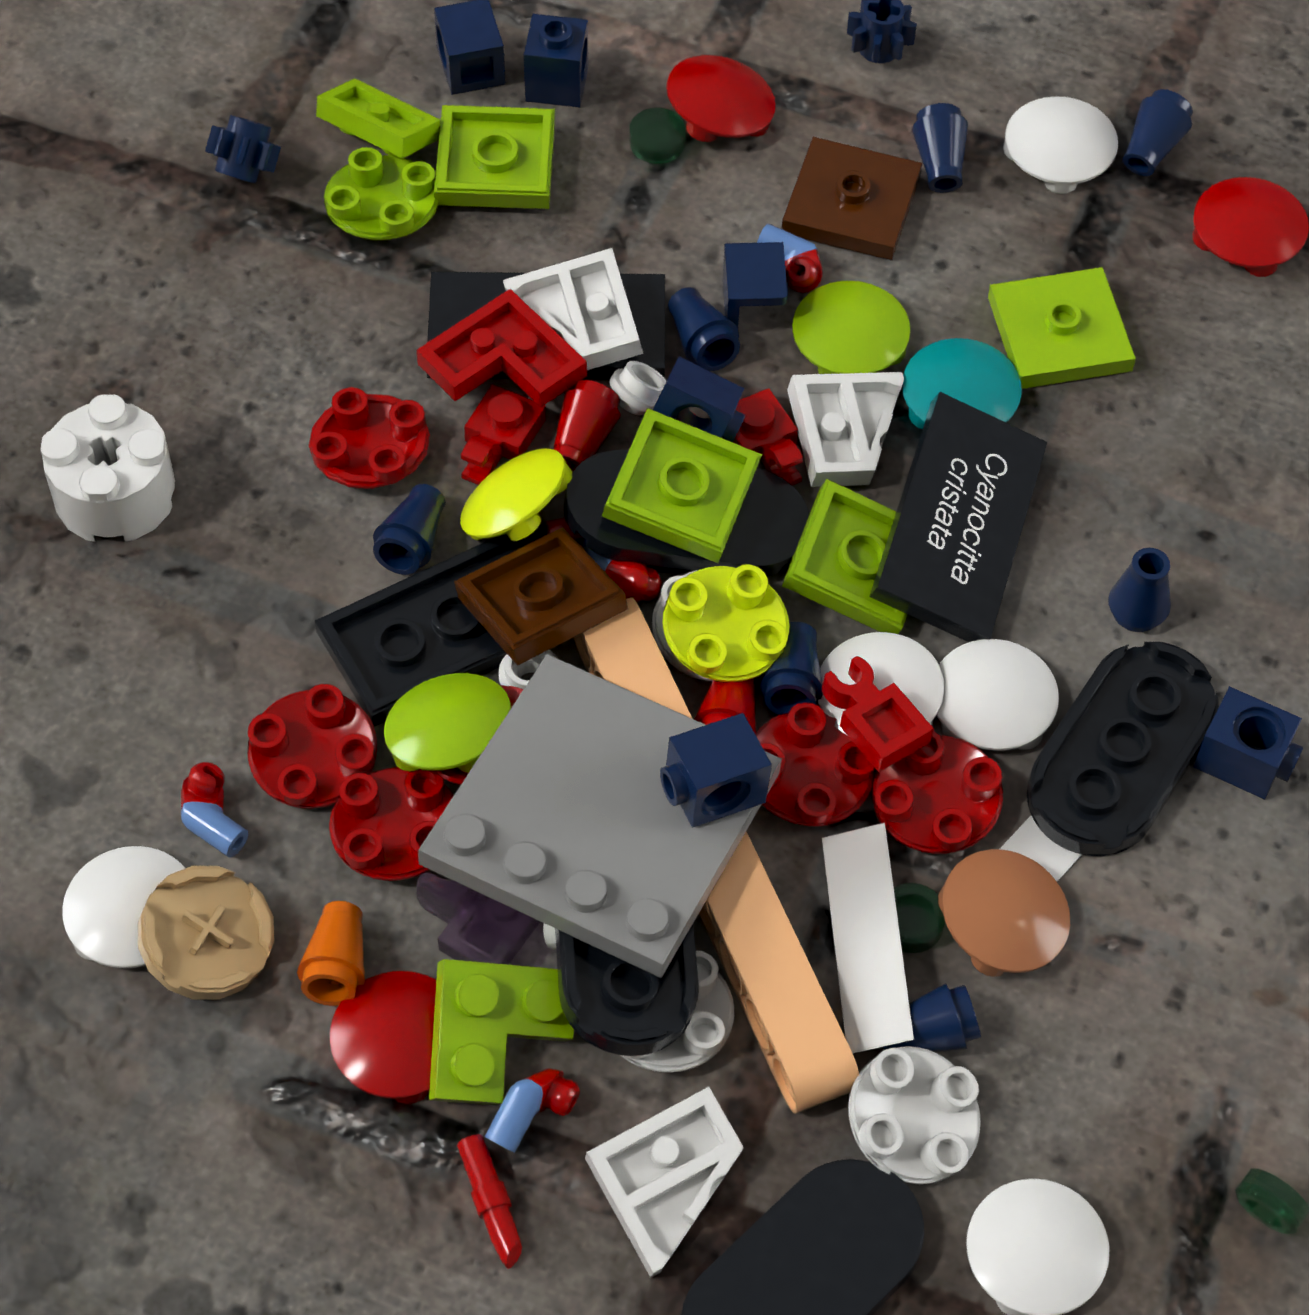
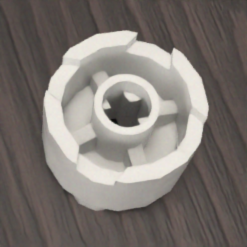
(109, 470)

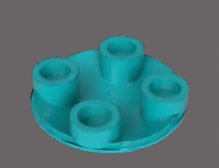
(964, 371)

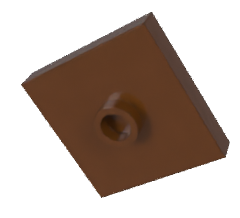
(852, 198)
(540, 596)

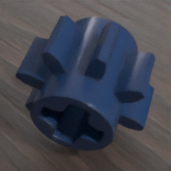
(881, 30)
(243, 149)

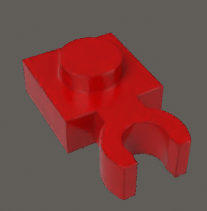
(878, 722)

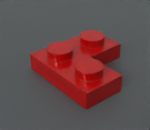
(507, 339)

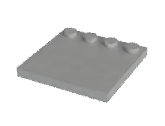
(576, 823)

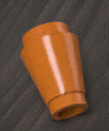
(334, 955)

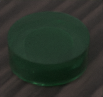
(657, 135)
(918, 917)
(1272, 1201)

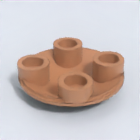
(1005, 912)

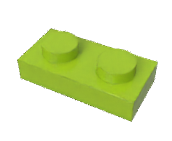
(378, 118)

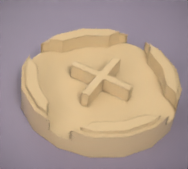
(205, 933)

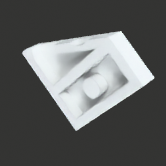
(843, 422)

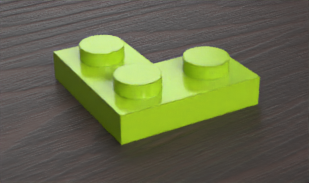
(475, 1015)

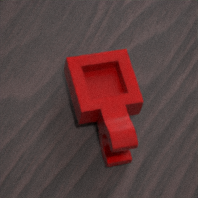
(497, 428)
(771, 433)

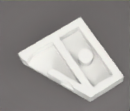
(584, 306)
(666, 1173)

